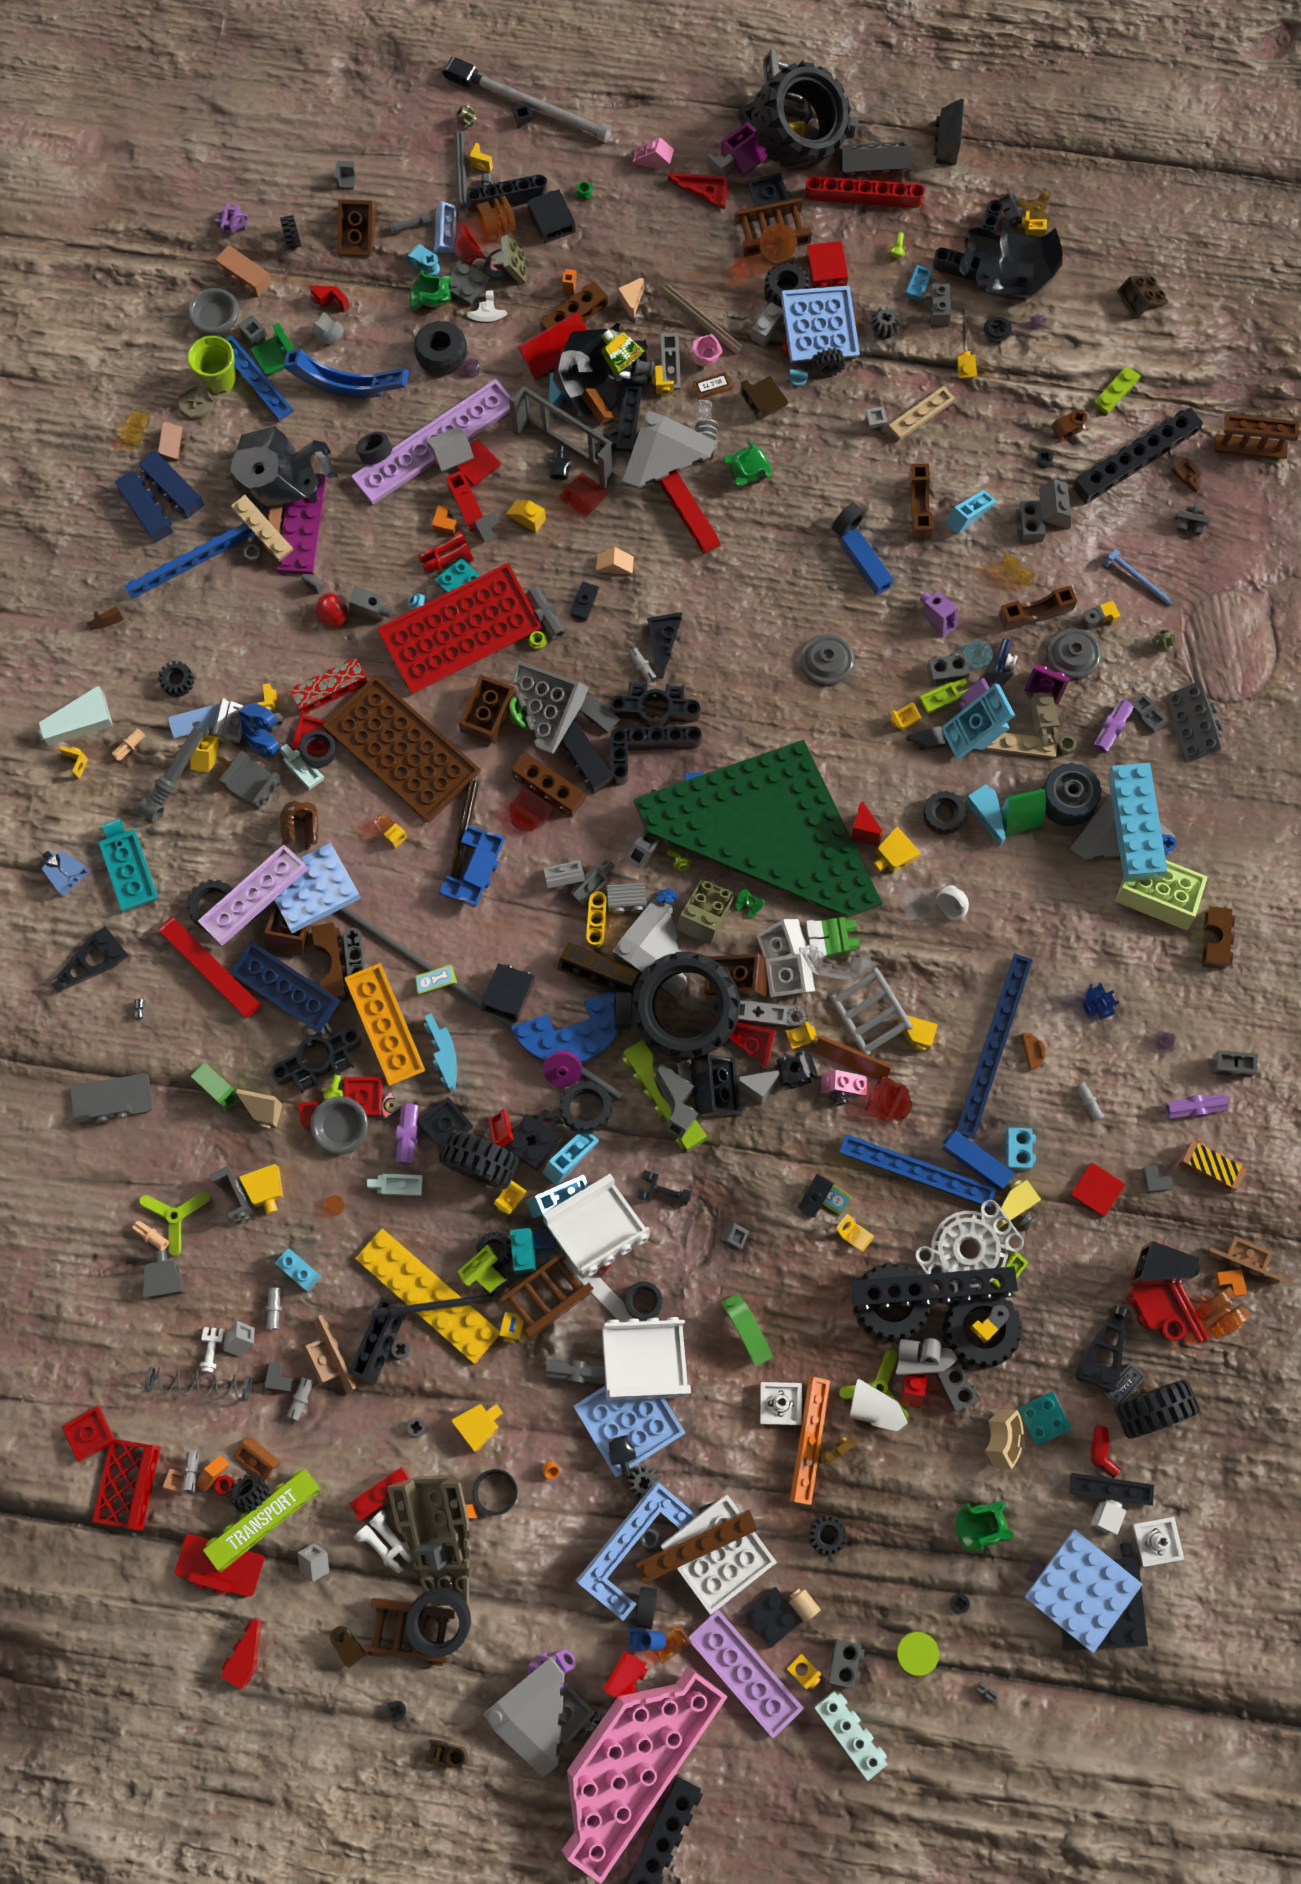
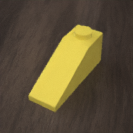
(1018, 1201)

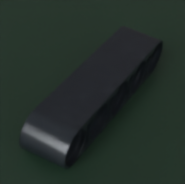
(515, 191)

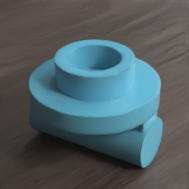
(798, 377)
(416, 601)

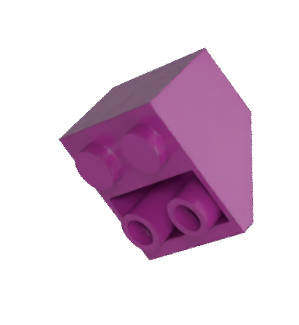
(744, 148)

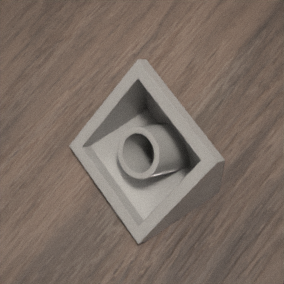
(450, 449)
(758, 1085)

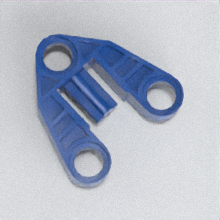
(254, 721)

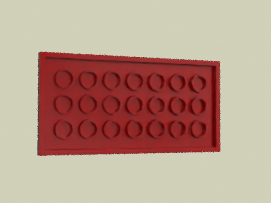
(459, 628)

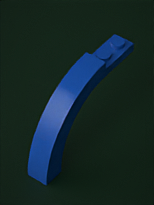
(341, 382)

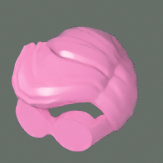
(705, 351)

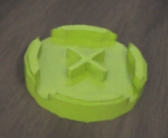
(918, 1653)

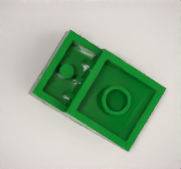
(1024, 812)

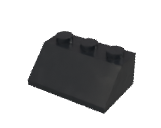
(948, 133)
(715, 1086)

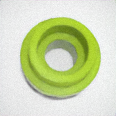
(537, 635)

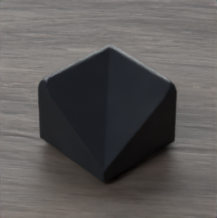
(522, 115)

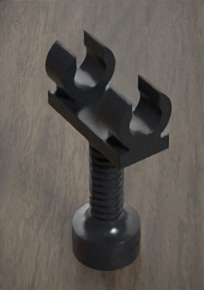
(682, 1196)

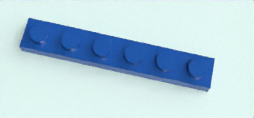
(259, 382)

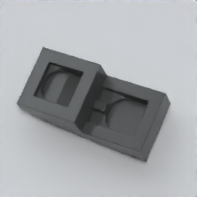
(600, 714)
(1148, 714)

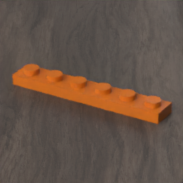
(810, 1440)

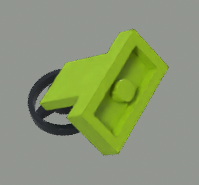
(481, 1269)

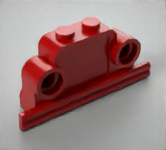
(1166, 1309)

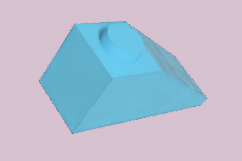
(969, 511)
(986, 808)
(569, 1157)
(549, 1199)

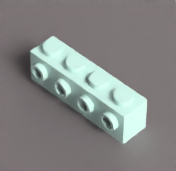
(850, 1735)

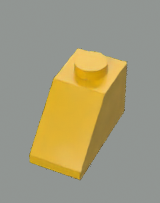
(527, 514)
(205, 754)
(921, 1034)

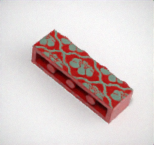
(328, 686)

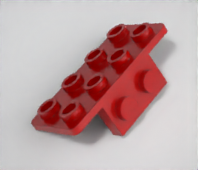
(238, 1577)

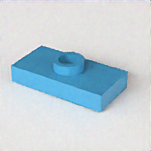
(918, 283)

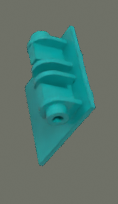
(456, 576)
(1044, 1418)

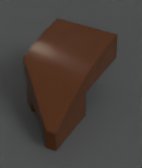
(1188, 474)
(106, 619)

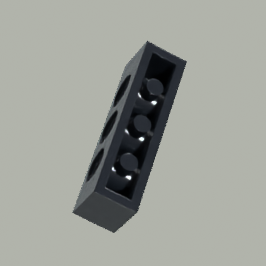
(376, 1344)

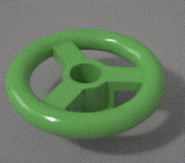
(518, 715)

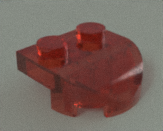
(529, 810)
(889, 1100)

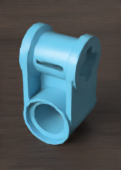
(423, 260)

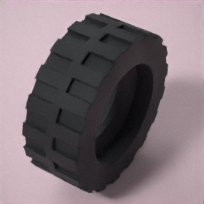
(954, 802)

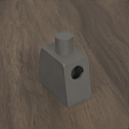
(367, 605)
(162, 1277)

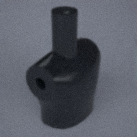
(559, 466)
(621, 1452)

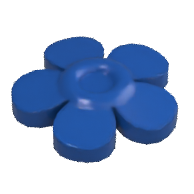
(667, 896)

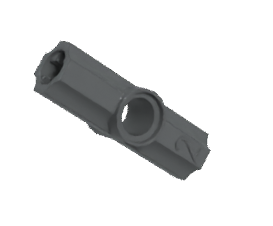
(545, 613)
(575, 1371)

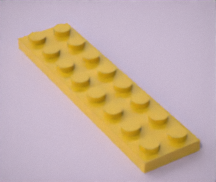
(417, 1284)

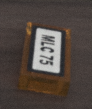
(712, 385)

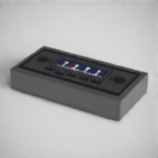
(1128, 1382)

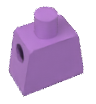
(940, 612)

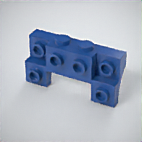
(477, 873)

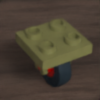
(506, 262)

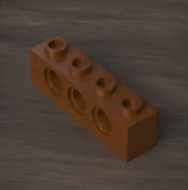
(592, 293)
(528, 765)

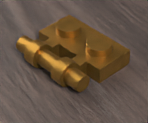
(842, 1447)

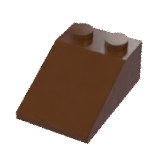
(356, 227)
(279, 937)
(747, 972)

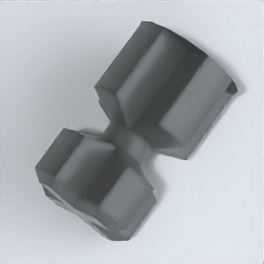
(139, 1004)
(989, 1694)

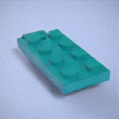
(127, 866)

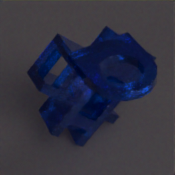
(1097, 1004)

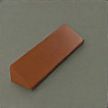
(851, 1058)

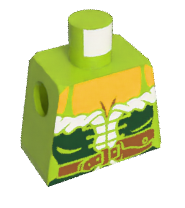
(620, 351)

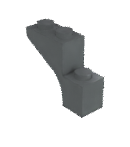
(642, 849)
(676, 1092)

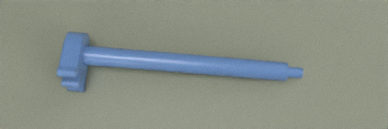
(1114, 557)

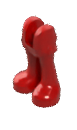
(435, 562)

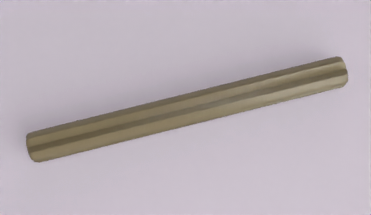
(701, 318)

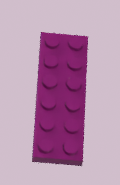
(302, 532)

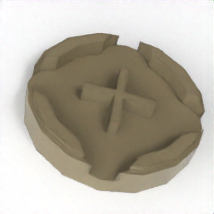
(196, 402)

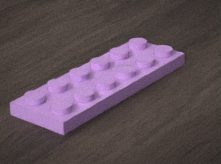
(253, 894)
(745, 1673)

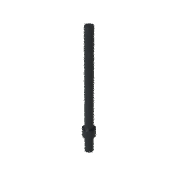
(394, 1310)

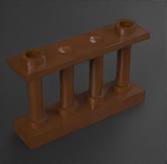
(743, 216)
(1256, 427)
(548, 1315)
(382, 1607)

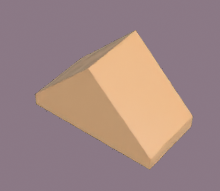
(631, 295)
(614, 562)

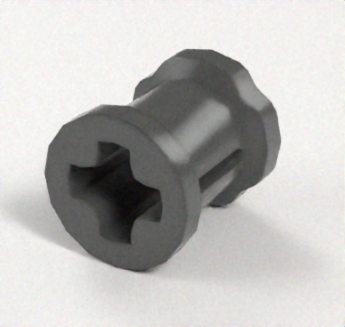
(643, 367)

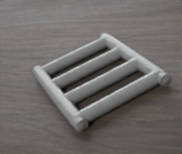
(895, 1008)

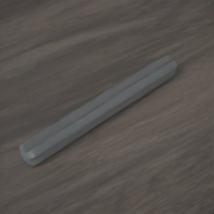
(460, 169)

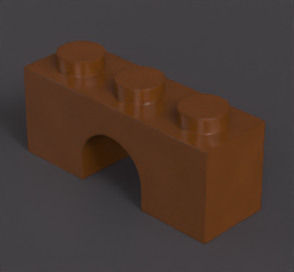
(1221, 922)

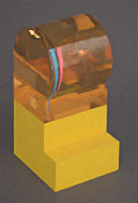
(389, 829)

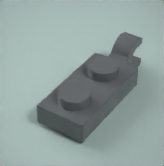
(594, 881)

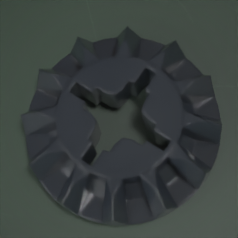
(992, 324)

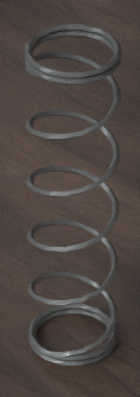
(245, 1397)

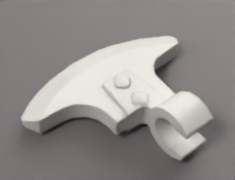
(487, 311)

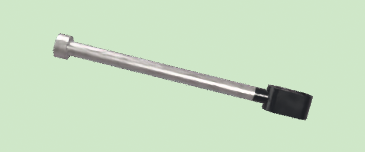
(466, 74)

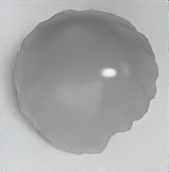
(327, 330)

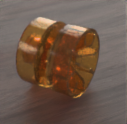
(777, 243)
(1226, 1318)

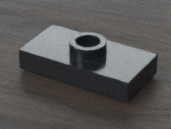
(584, 601)
(815, 1195)

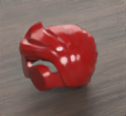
(331, 610)

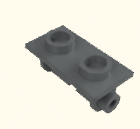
(1008, 201)

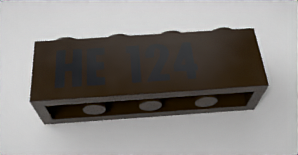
(597, 969)

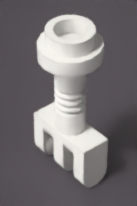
(208, 1366)

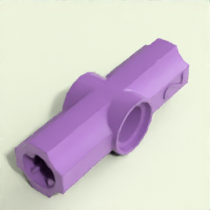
(1113, 726)
(1196, 1106)
(407, 1134)

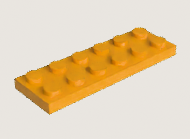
(385, 1024)

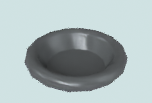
(213, 311)
(1074, 653)
(827, 659)
(339, 1125)

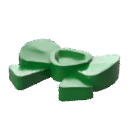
(745, 898)

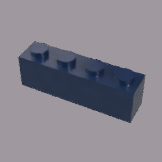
(171, 484)
(143, 506)

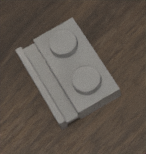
(228, 721)
(564, 874)

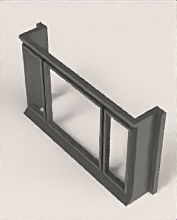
(521, 418)

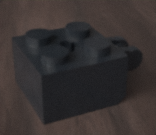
(544, 1137)

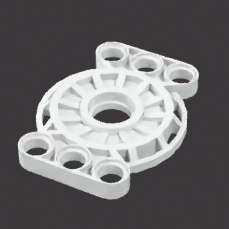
(982, 1231)

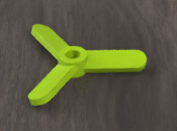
(174, 1224)
(882, 1378)

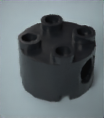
(803, 1077)

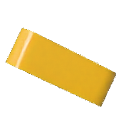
(596, 912)

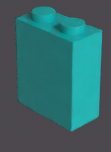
(523, 1252)

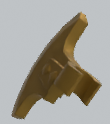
(1037, 207)

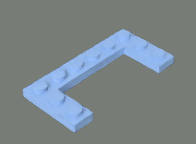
(595, 1575)

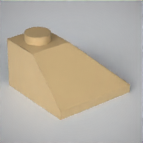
(262, 1107)

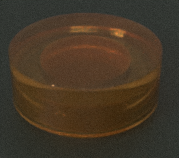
(334, 1205)

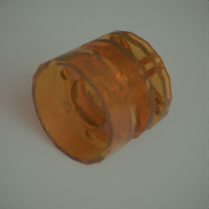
(496, 218)

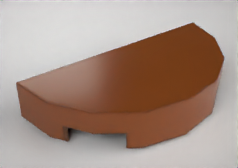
(1034, 1050)

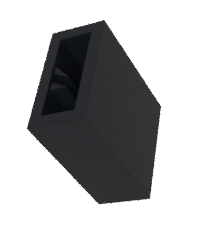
(551, 216)
(507, 992)

